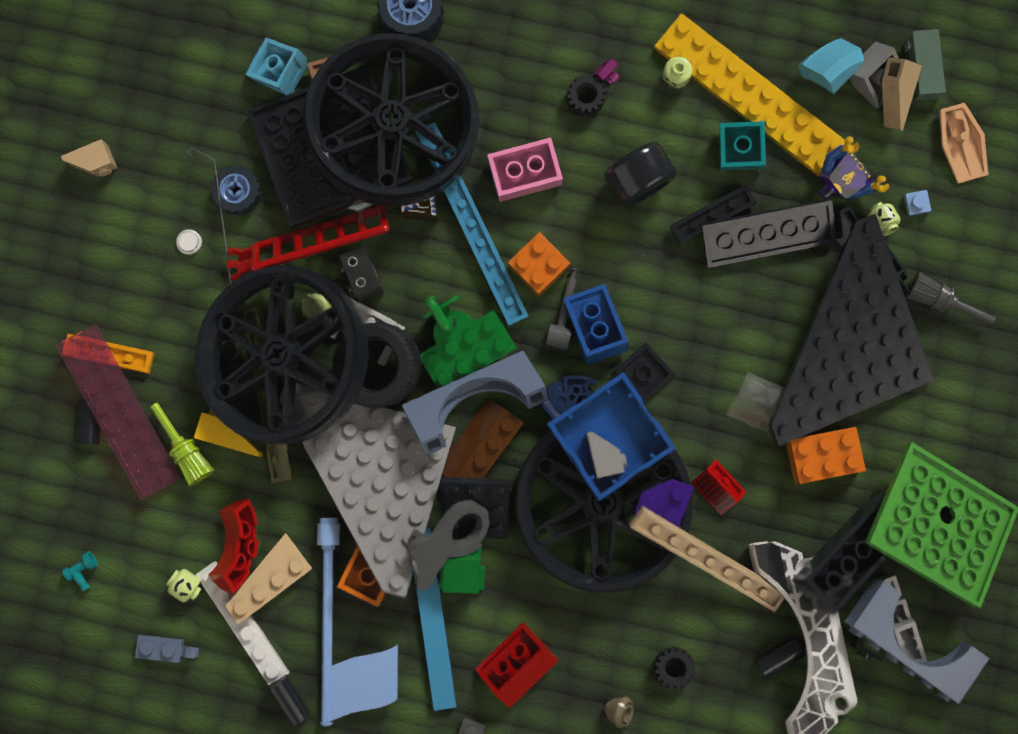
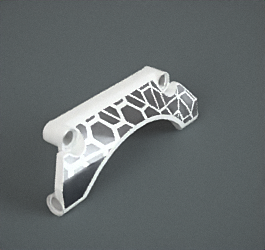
(828, 662)

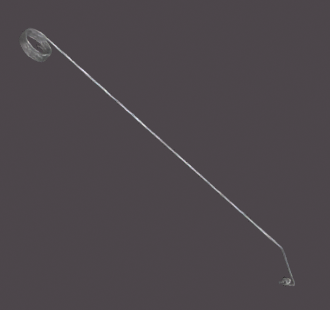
(236, 345)

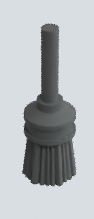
(942, 297)

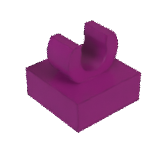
(606, 72)

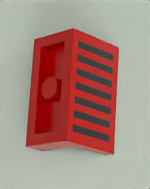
(718, 487)

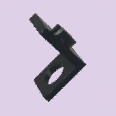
(864, 652)

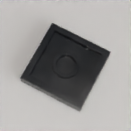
(645, 371)

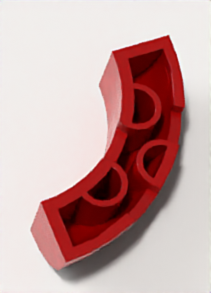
(239, 546)

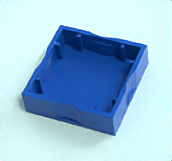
(622, 420)

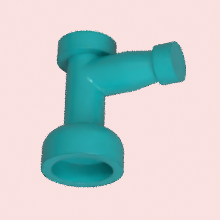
(88, 561)

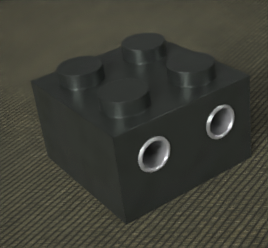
(362, 276)

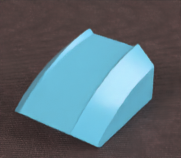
(832, 64)
(277, 66)

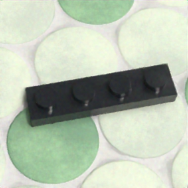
(723, 208)

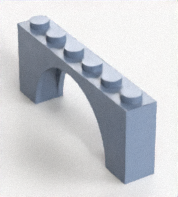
(511, 375)
(874, 620)

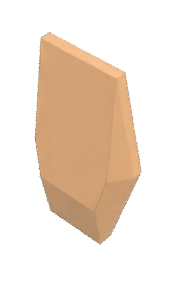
(963, 143)

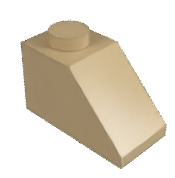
(92, 158)

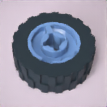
(245, 199)

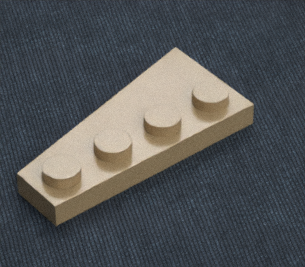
(274, 574)

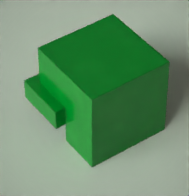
(463, 574)

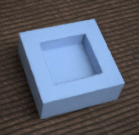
(917, 203)

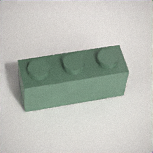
(925, 50)

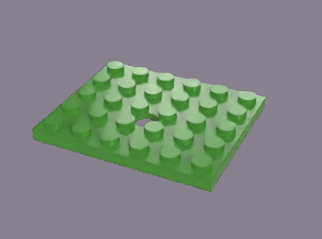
(950, 555)

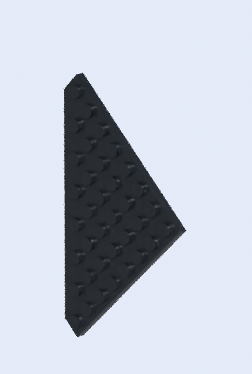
(858, 343)

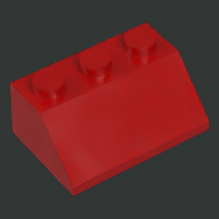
(516, 665)

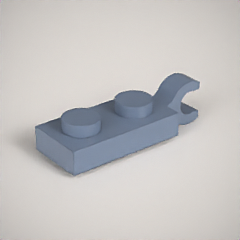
(163, 649)

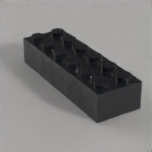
(843, 561)

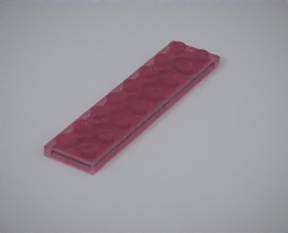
(118, 412)

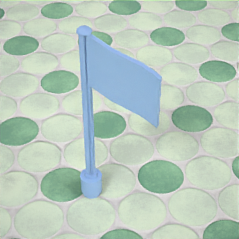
(360, 681)

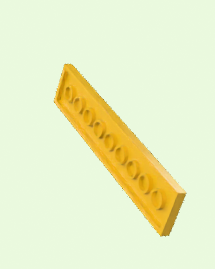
(750, 93)

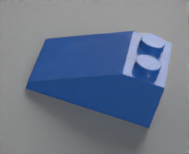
(596, 324)

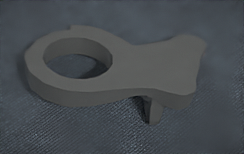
(433, 550)

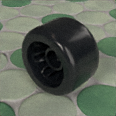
(640, 174)

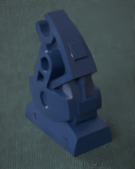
(565, 394)

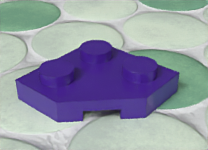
(667, 500)

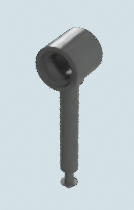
(560, 334)

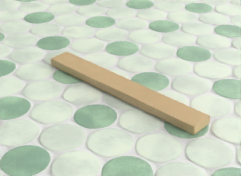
(707, 558)

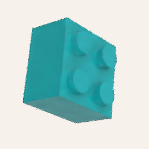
(742, 145)

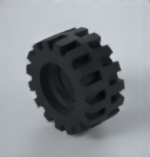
(586, 82)
(687, 674)

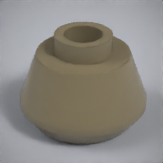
(620, 711)

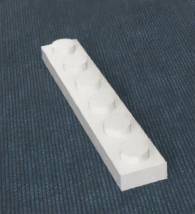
(247, 632)

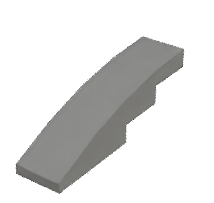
(904, 626)

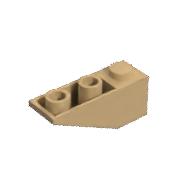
(898, 90)

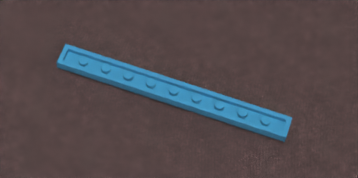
(480, 242)

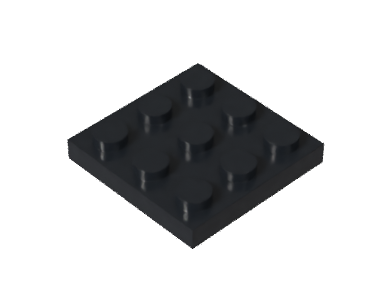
(488, 493)

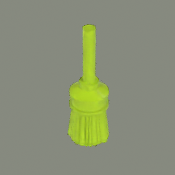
(184, 452)

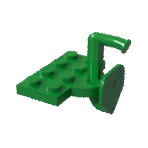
(464, 346)

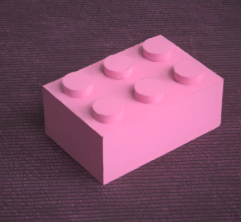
(525, 169)

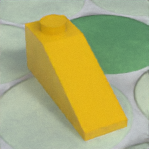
(214, 431)

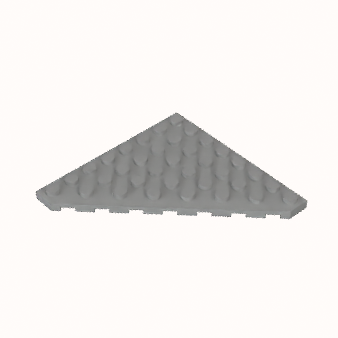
(376, 481)

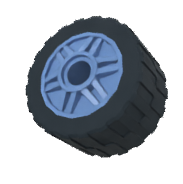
(412, 17)

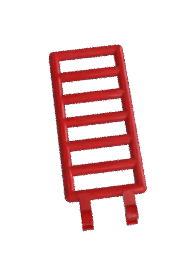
(299, 252)

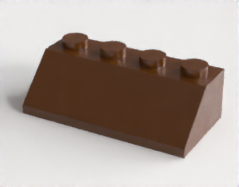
(482, 442)

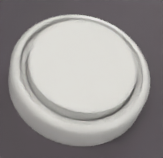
(189, 242)

